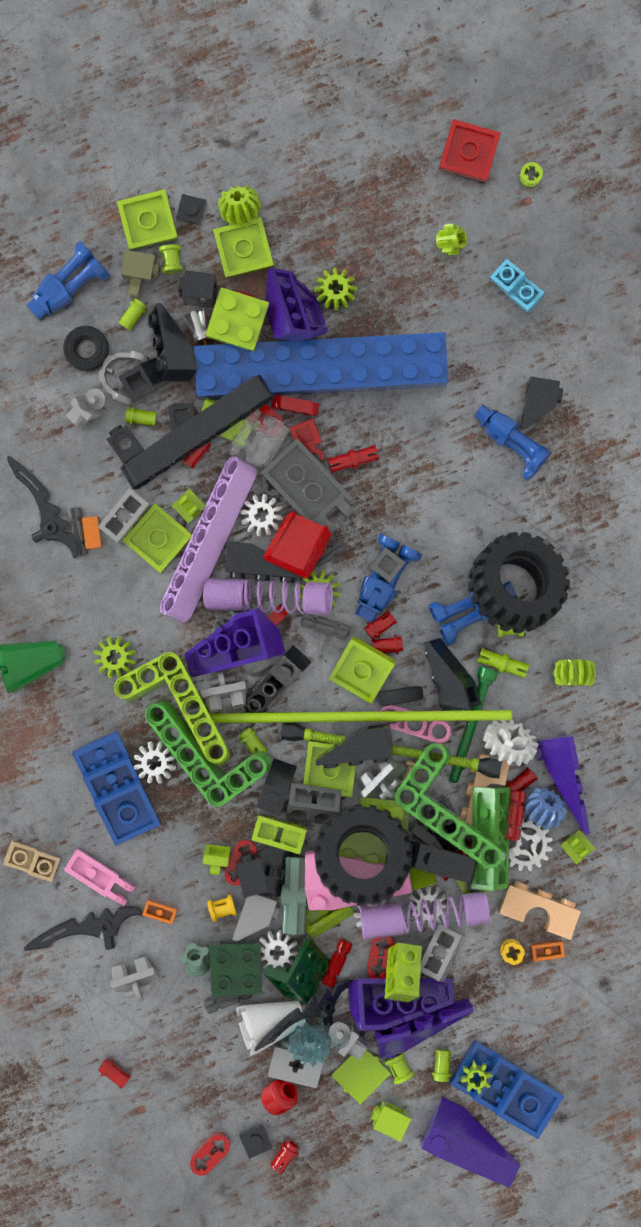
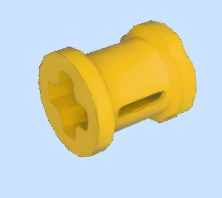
(222, 908)
(504, 949)

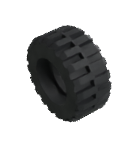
(535, 558)
(370, 821)

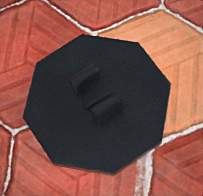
(274, 868)

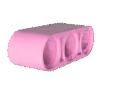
(425, 730)

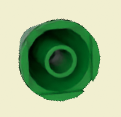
(28, 661)

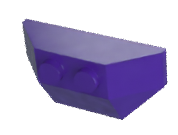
(292, 308)

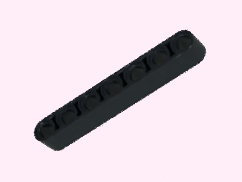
(197, 432)

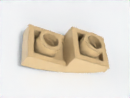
(31, 860)

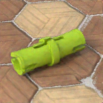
(503, 663)

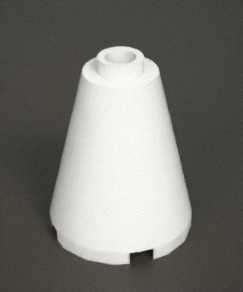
(263, 1017)

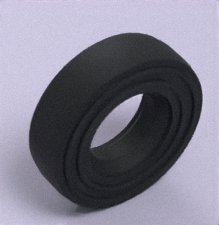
(78, 334)
(400, 695)

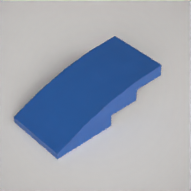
(116, 788)
(512, 1091)

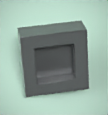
(387, 565)

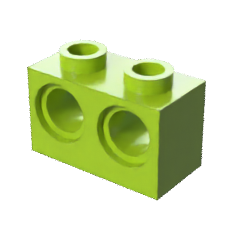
(279, 833)
(403, 972)

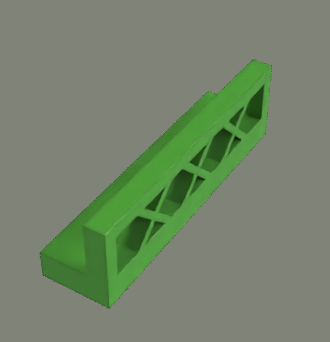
(488, 818)

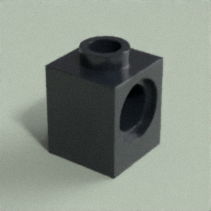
(118, 433)

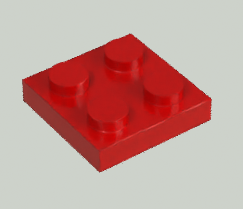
(469, 150)

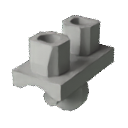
(87, 406)
(236, 691)
(386, 782)
(144, 974)
(347, 1039)

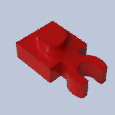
(309, 436)

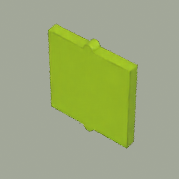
(361, 1076)

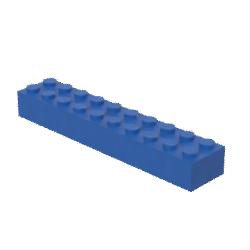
(325, 365)

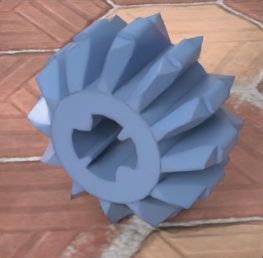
(545, 808)

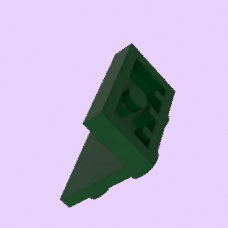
(235, 969)
(304, 975)

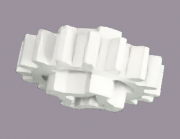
(510, 742)
(535, 837)

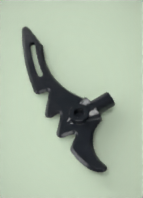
(50, 526)
(103, 927)
(322, 1008)

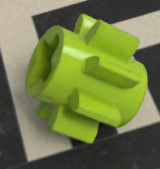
(451, 239)
(483, 1076)

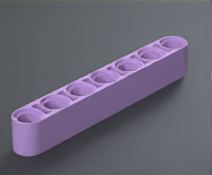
(208, 539)

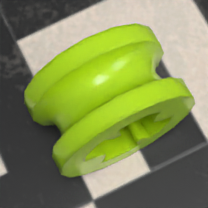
(537, 171)

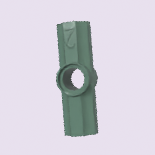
(294, 896)

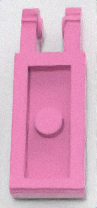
(97, 876)

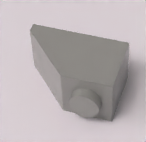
(256, 915)

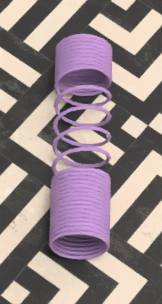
(236, 596)
(389, 918)

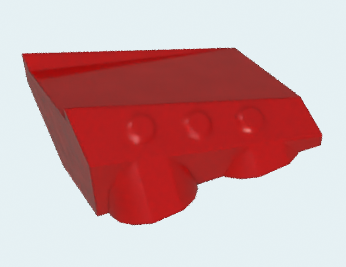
(298, 545)

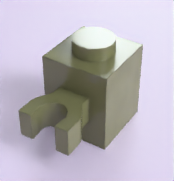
(139, 269)

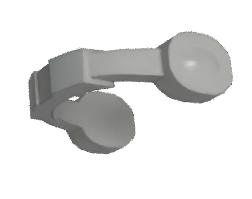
(133, 355)

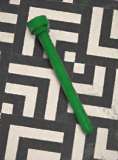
(486, 678)

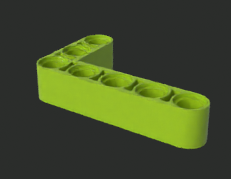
(184, 699)

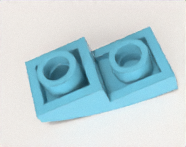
(517, 286)

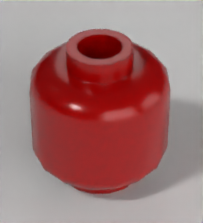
(279, 1097)

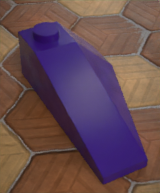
(240, 641)
(560, 762)
(376, 1013)
(413, 1032)
(465, 1143)

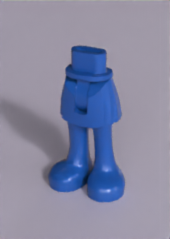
(54, 293)
(504, 432)
(377, 593)
(443, 612)

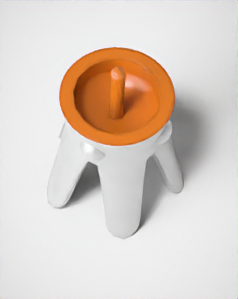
(198, 326)

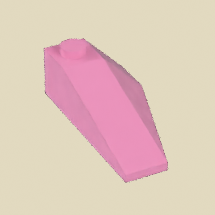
(319, 896)

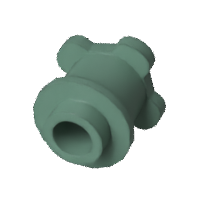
(196, 960)

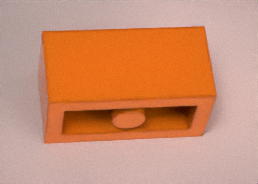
(92, 533)
(160, 911)
(547, 950)

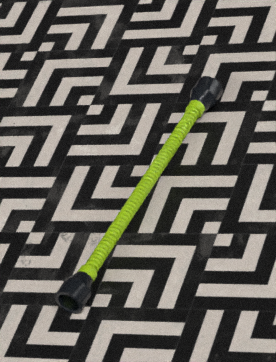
(487, 766)

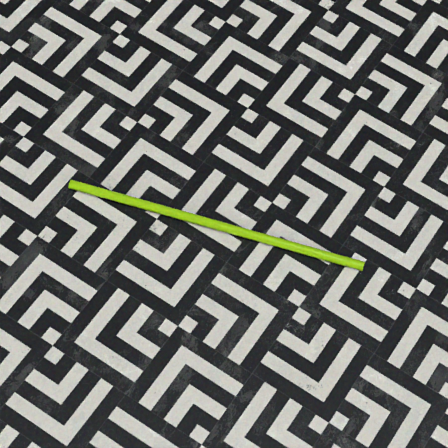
(377, 716)

